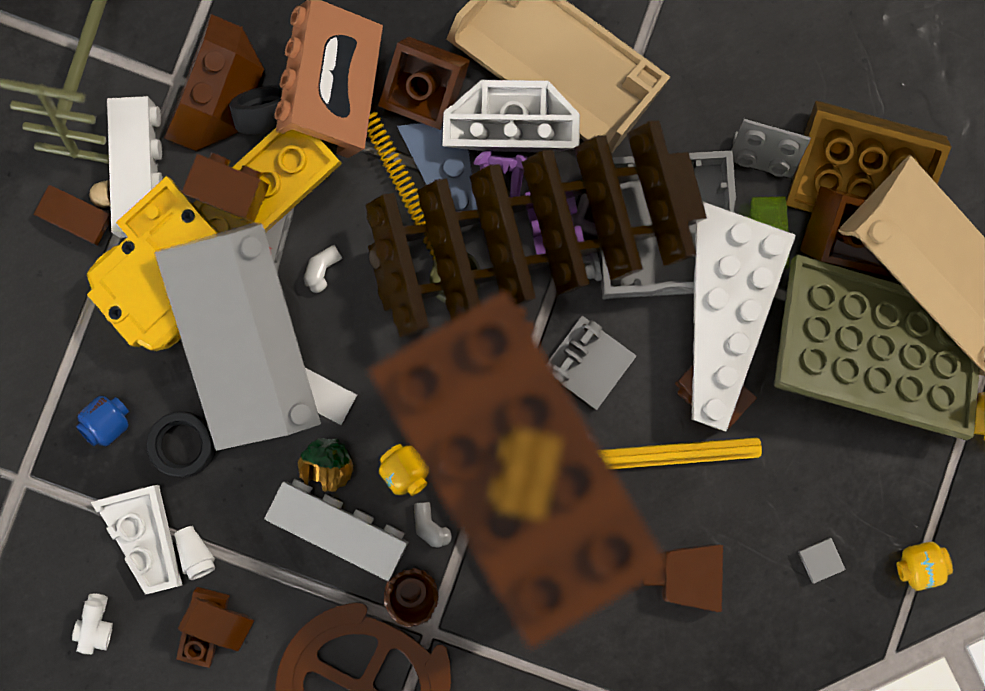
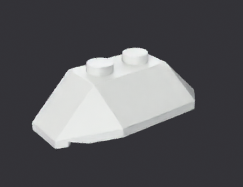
(512, 118)

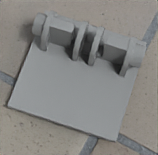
(768, 148)
(590, 362)

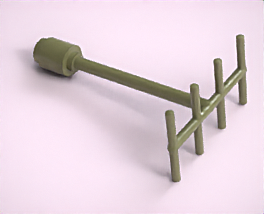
(62, 113)

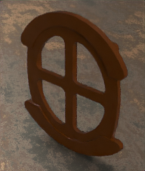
(351, 618)

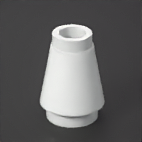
(193, 554)

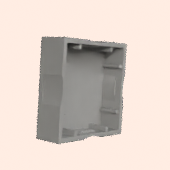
(717, 187)

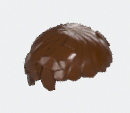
(411, 597)

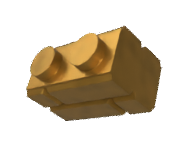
(527, 473)

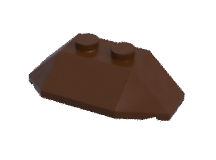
(219, 72)

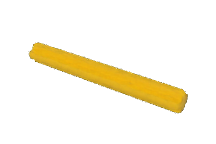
(683, 453)

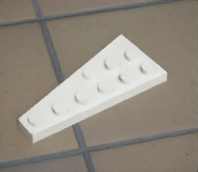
(733, 291)

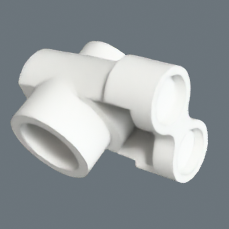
(92, 632)

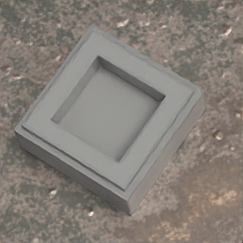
(821, 560)

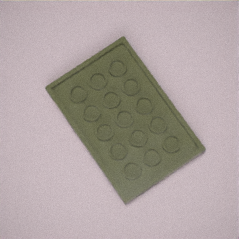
(873, 350)

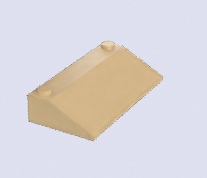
(564, 46)
(928, 251)

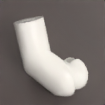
(317, 266)

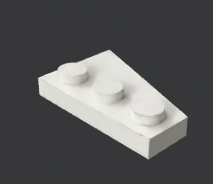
(143, 533)

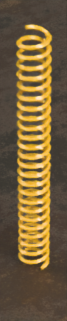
(392, 172)

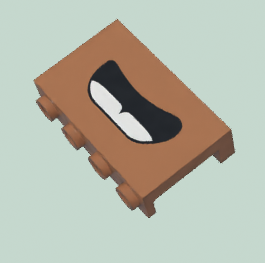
(329, 75)

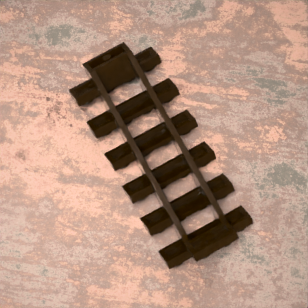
(669, 194)

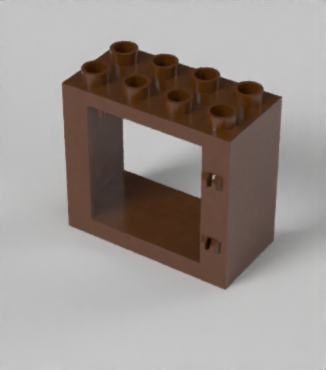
(455, 404)

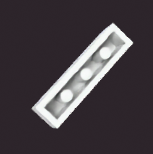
(132, 153)
(337, 530)

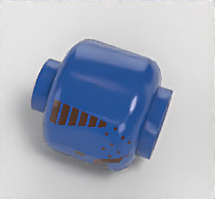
(102, 420)

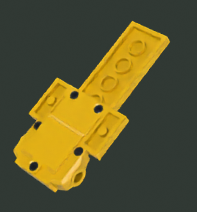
(128, 278)

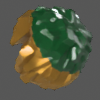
(326, 463)

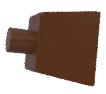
(692, 577)

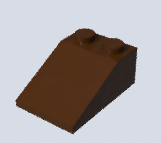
(825, 241)

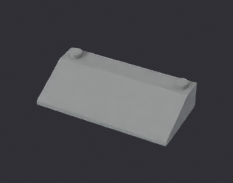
(238, 336)

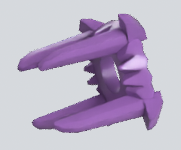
(507, 163)

